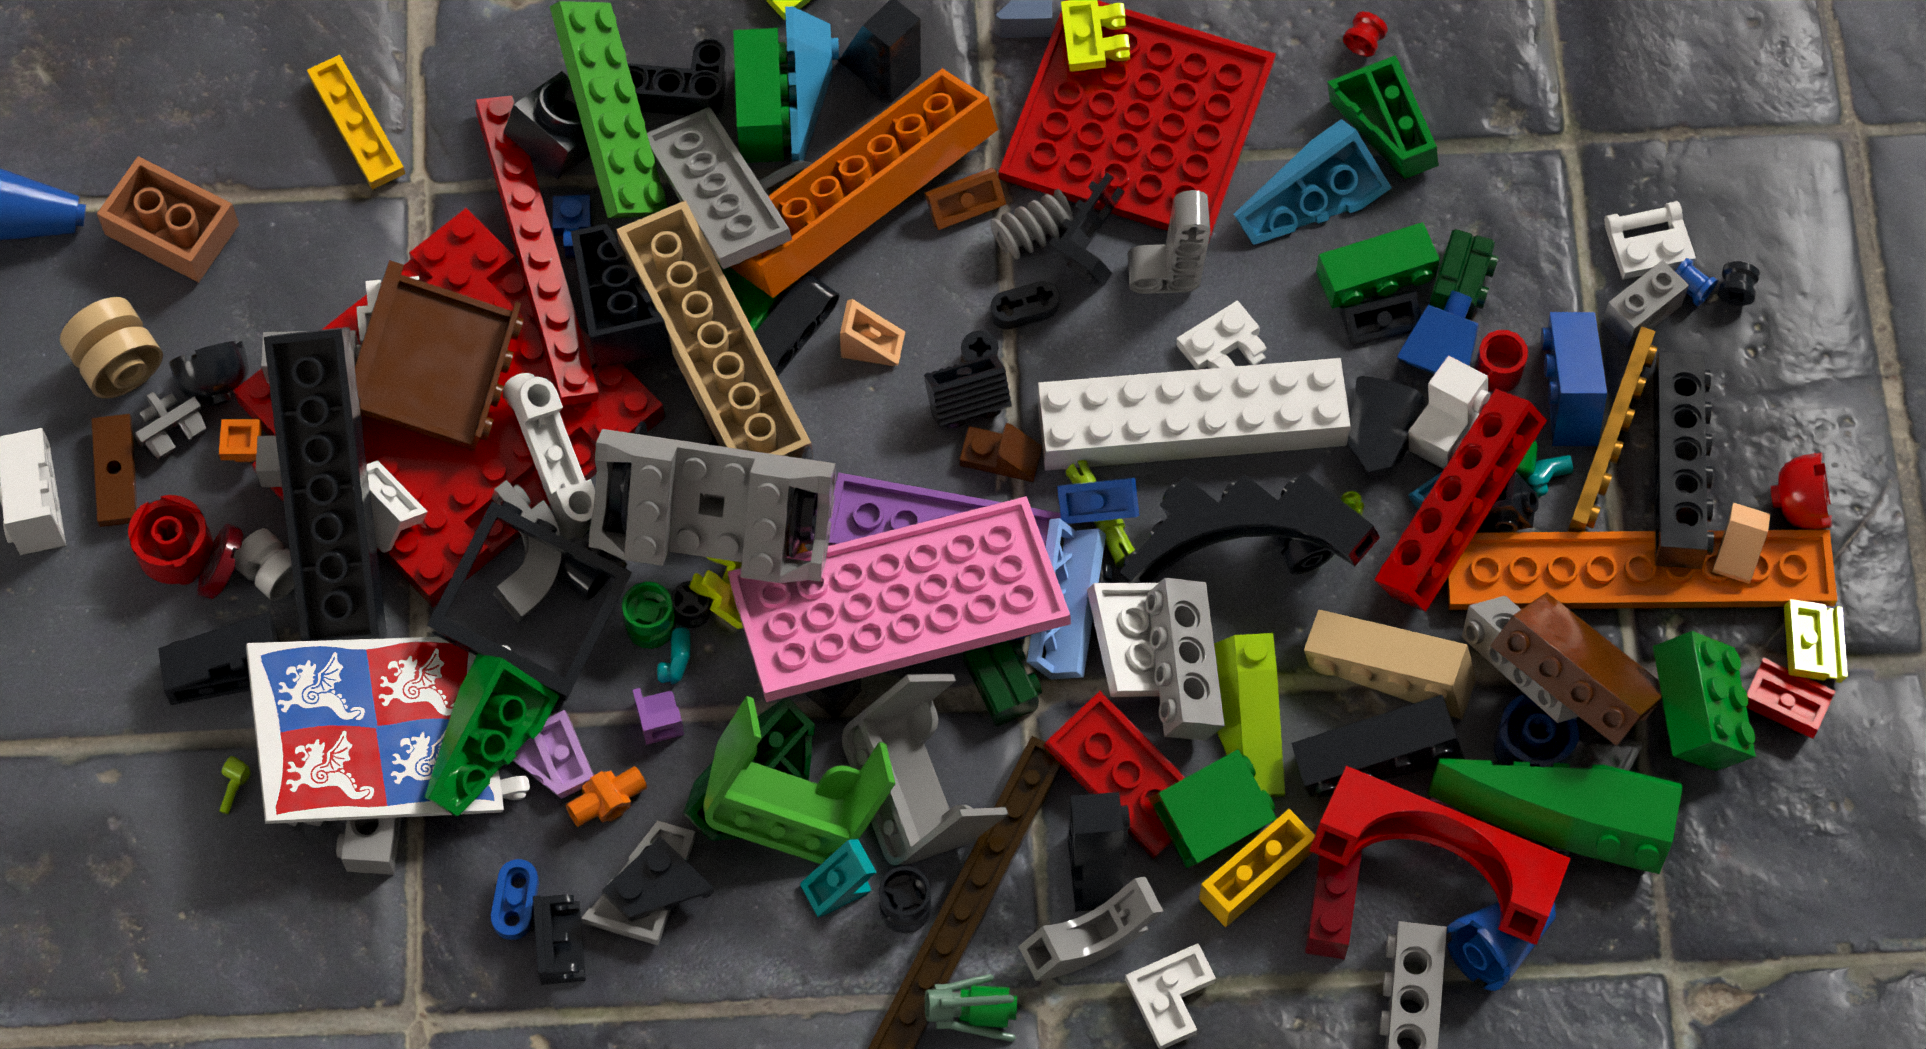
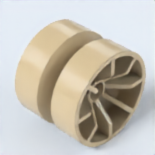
(111, 347)

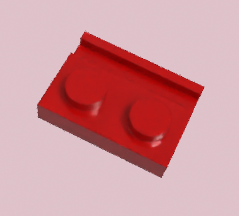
(1788, 698)

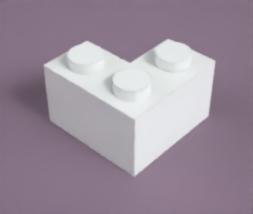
(1454, 404)

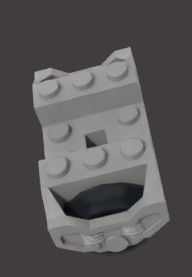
(712, 504)

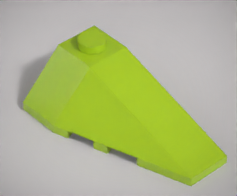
(1252, 706)

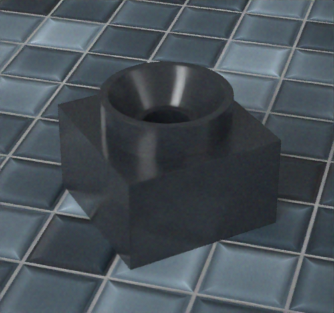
(549, 126)

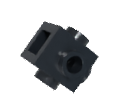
(1514, 506)

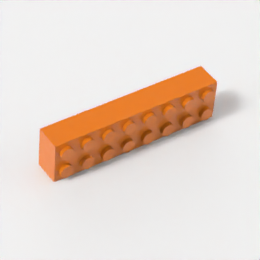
(871, 175)

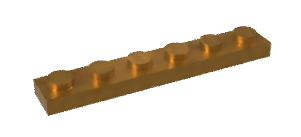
(1619, 419)

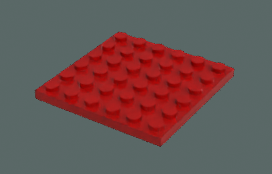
(1153, 122)

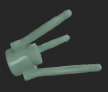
(943, 1005)

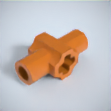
(606, 796)

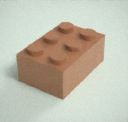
(168, 219)

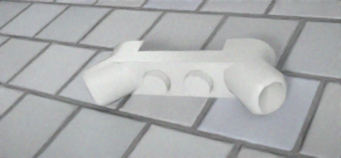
(538, 415)

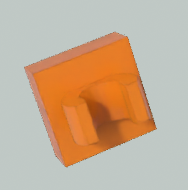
(239, 439)

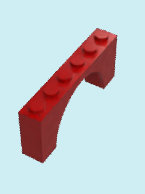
(1518, 870)

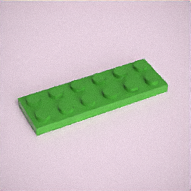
(608, 109)

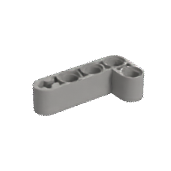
(1181, 261)

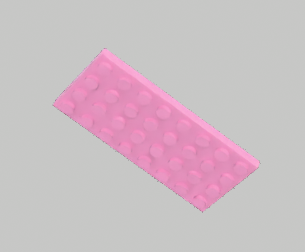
(902, 600)

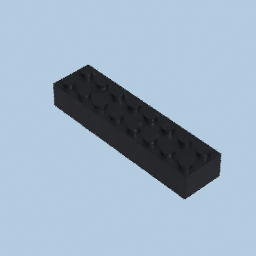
(325, 485)

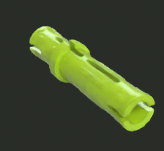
(1114, 529)

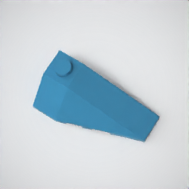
(809, 75)
(1320, 181)

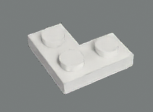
(1160, 991)

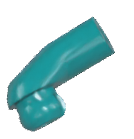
(1545, 470)
(680, 656)

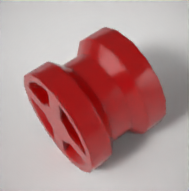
(1365, 34)

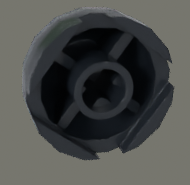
(211, 372)

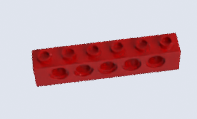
(1460, 499)

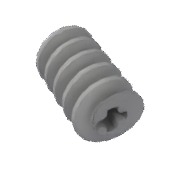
(1031, 224)

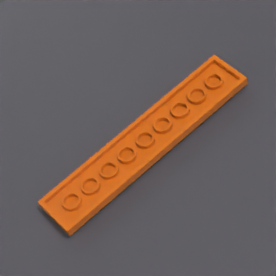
(1621, 572)

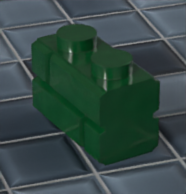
(1464, 270)
(1003, 680)

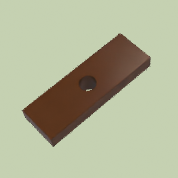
(114, 451)

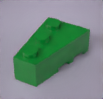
(1387, 115)

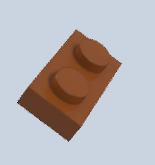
(965, 198)

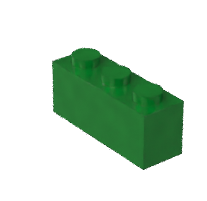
(1377, 266)

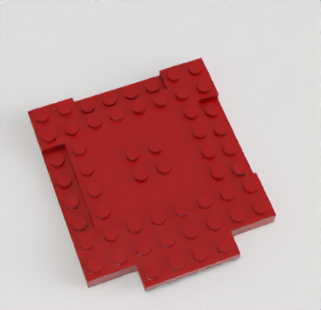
(459, 482)

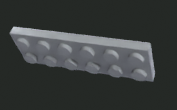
(718, 188)

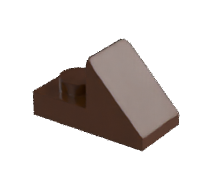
(1003, 454)

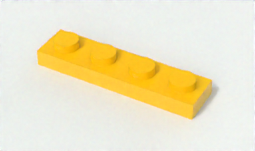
(356, 122)

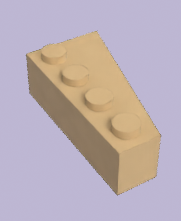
(1391, 660)

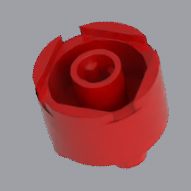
(170, 539)

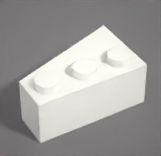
(29, 492)

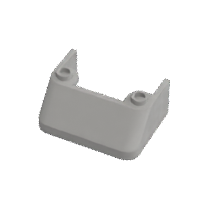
(915, 814)

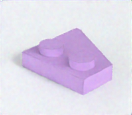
(556, 757)

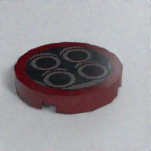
(220, 561)

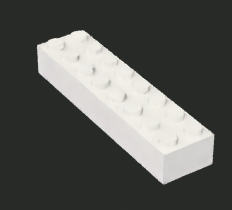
(1193, 414)

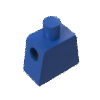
(1441, 335)

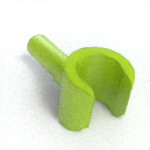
(238, 774)

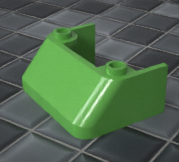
(785, 809)

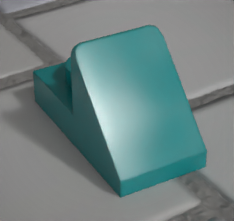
(839, 879)

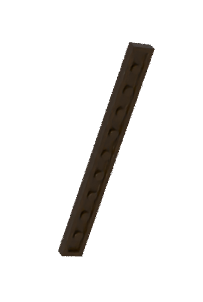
(969, 898)

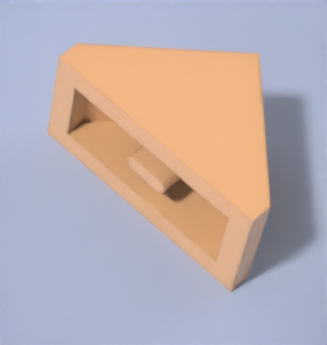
(869, 336)
(1741, 543)

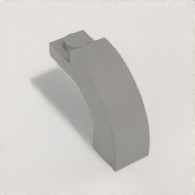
(532, 581)
(1093, 936)

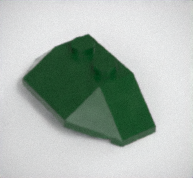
(783, 747)

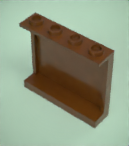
(434, 359)
(1579, 667)

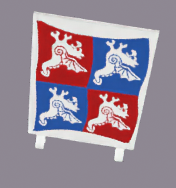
(357, 727)

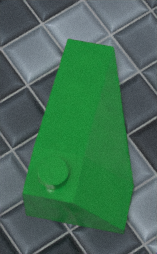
(489, 722)

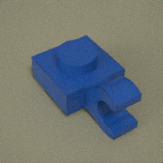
(570, 214)

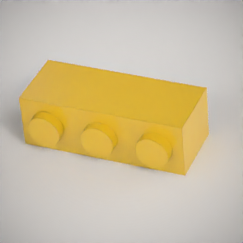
(1256, 868)

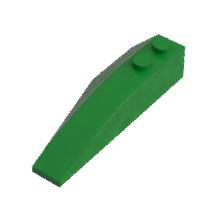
(1580, 810)

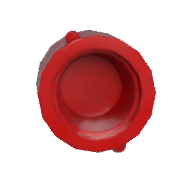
(1502, 359)

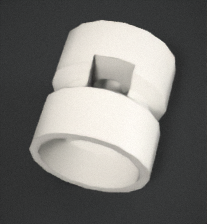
(267, 563)

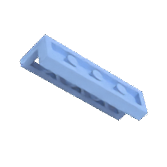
(1076, 571)

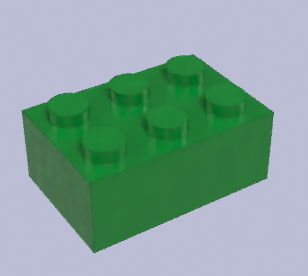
(761, 95)
(1704, 701)

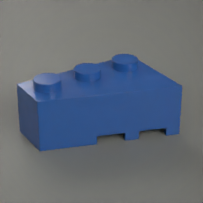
(1574, 378)

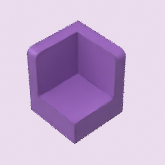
(658, 716)

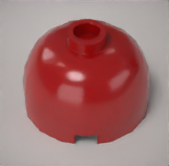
(1803, 492)

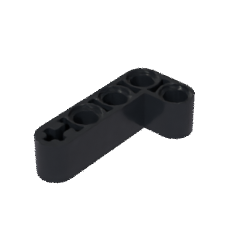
(686, 81)

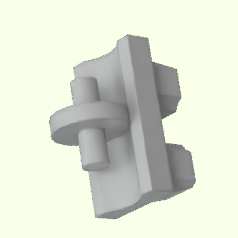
(155, 434)

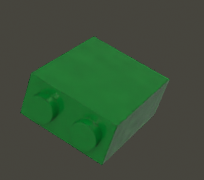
(1213, 808)

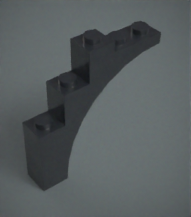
(1247, 510)

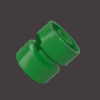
(648, 615)

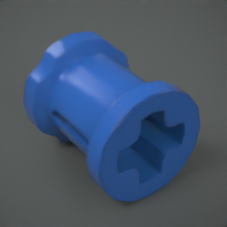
(1699, 284)

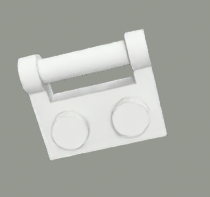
(1641, 253)

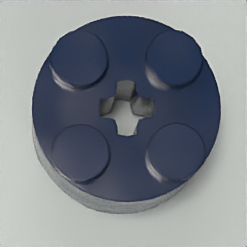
(1520, 725)

